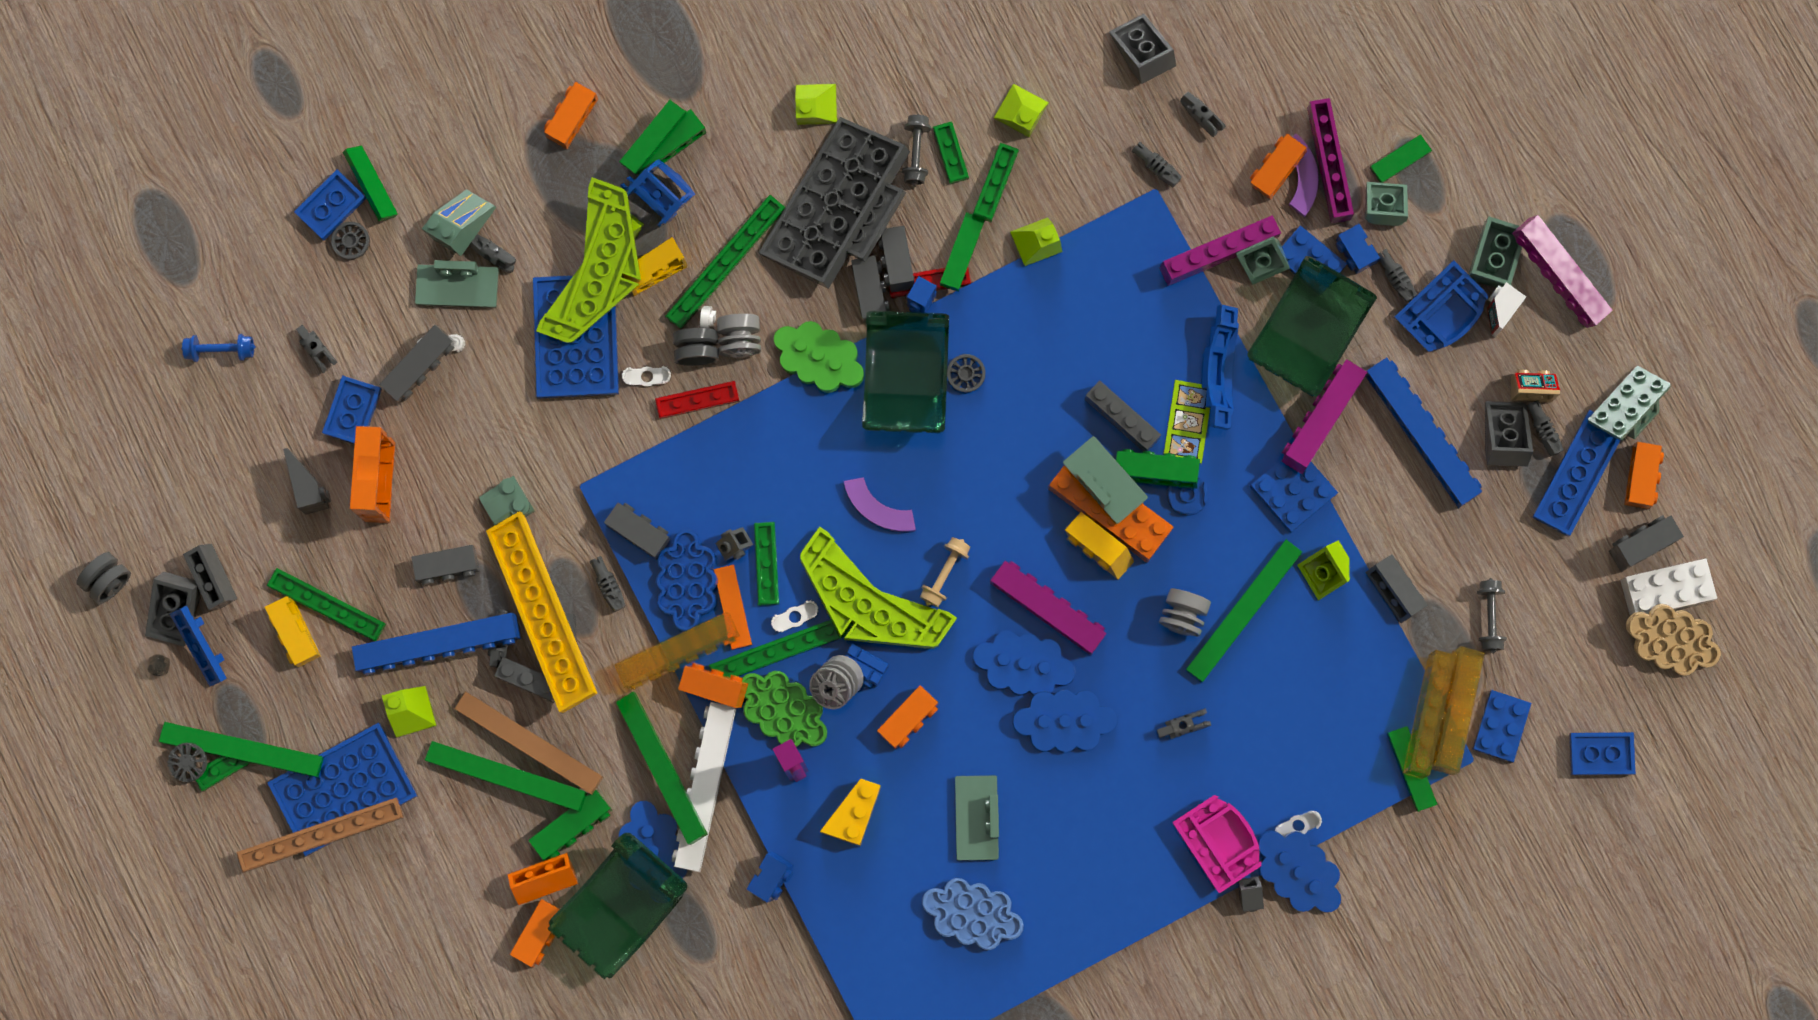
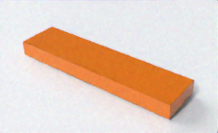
(732, 603)

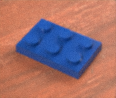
(330, 205)
(1305, 244)
(351, 407)
(1501, 726)
(1602, 753)

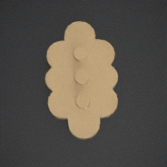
(1673, 639)

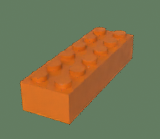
(1140, 531)

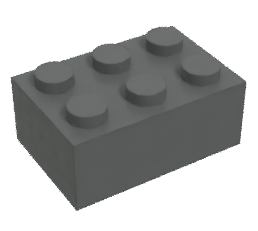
(1645, 542)

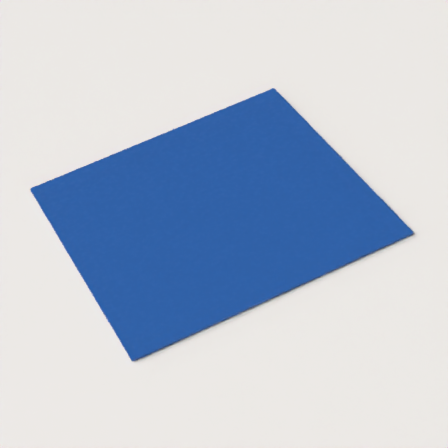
(1082, 832)

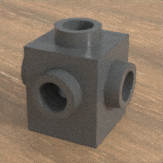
(734, 544)

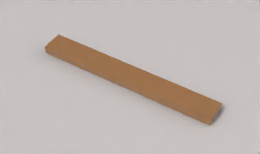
(529, 743)
(320, 835)

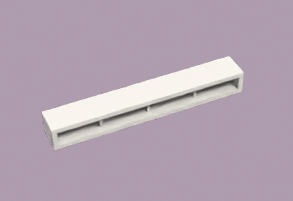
(706, 780)

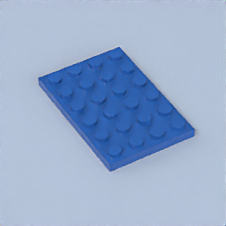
(577, 367)
(350, 779)

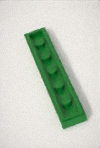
(326, 604)

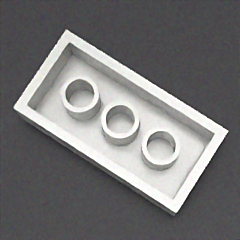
(1675, 586)

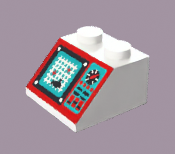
(1503, 305)

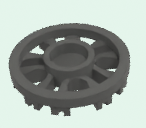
(350, 240)
(966, 373)
(187, 762)

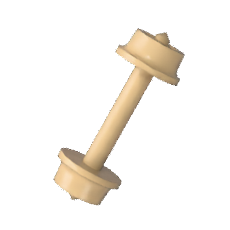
(932, 595)

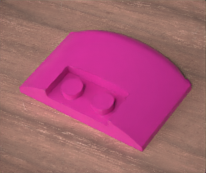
(1220, 842)

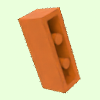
(570, 115)
(1278, 166)
(1643, 475)
(713, 685)
(908, 718)
(542, 879)
(535, 935)

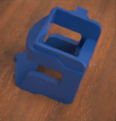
(657, 194)

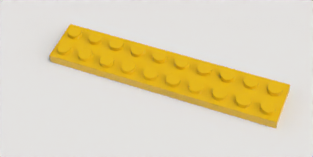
(541, 612)

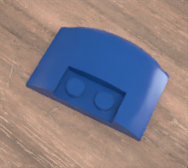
(1444, 309)

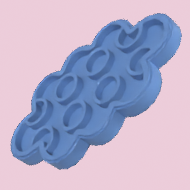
(972, 914)

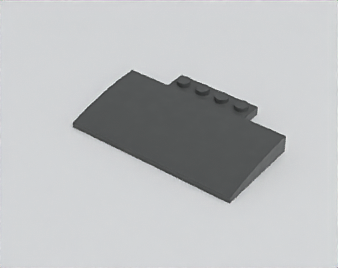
(839, 204)

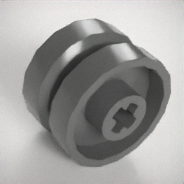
(695, 346)
(103, 578)

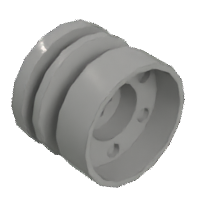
(739, 338)
(1184, 613)
(836, 682)

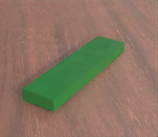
(652, 137)
(995, 182)
(370, 183)
(962, 252)
(766, 563)
(1419, 789)

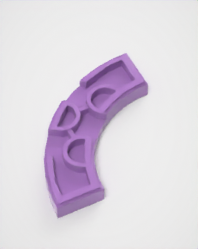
(1307, 182)
(875, 511)

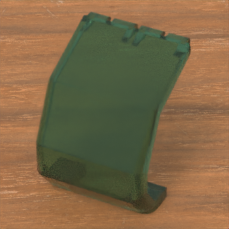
(1311, 326)
(906, 371)
(618, 906)

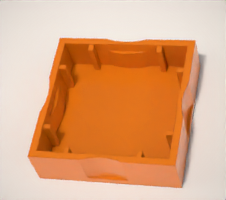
(372, 474)

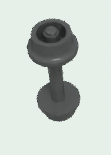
(916, 124)
(1492, 641)

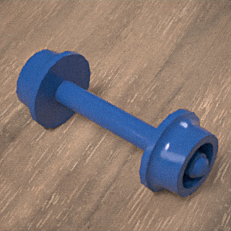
(192, 349)

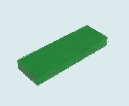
(950, 152)
(1400, 159)
(218, 771)

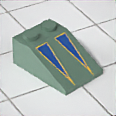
(459, 221)

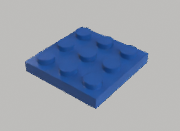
(1293, 495)

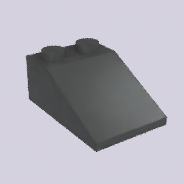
(1143, 48)
(1507, 434)
(308, 492)
(168, 595)

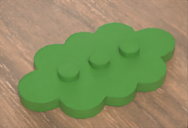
(819, 357)
(783, 709)

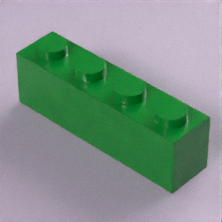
(683, 135)
(1160, 469)
(570, 825)

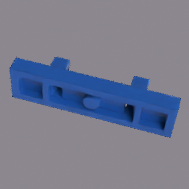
(198, 646)

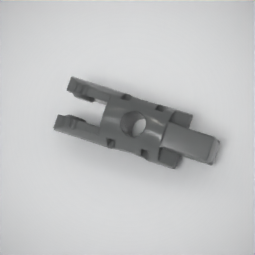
(1202, 114)
(493, 253)
(309, 341)
(1172, 726)

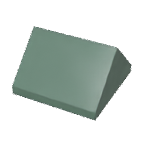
(1263, 260)

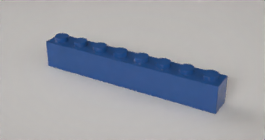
(1423, 433)
(436, 642)

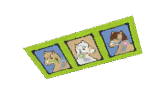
(1187, 420)

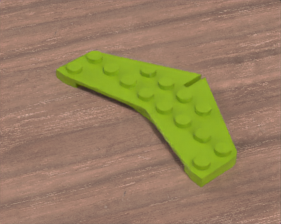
(599, 280)
(875, 614)

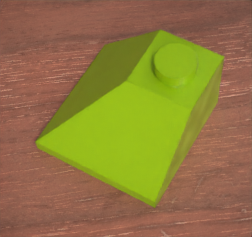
(816, 104)
(1021, 110)
(1037, 241)
(1326, 569)
(409, 710)

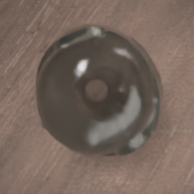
(158, 665)

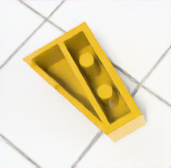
(658, 265)
(1099, 545)
(292, 631)
(853, 814)

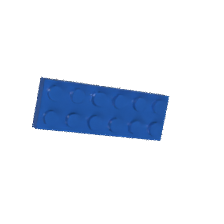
(1576, 478)

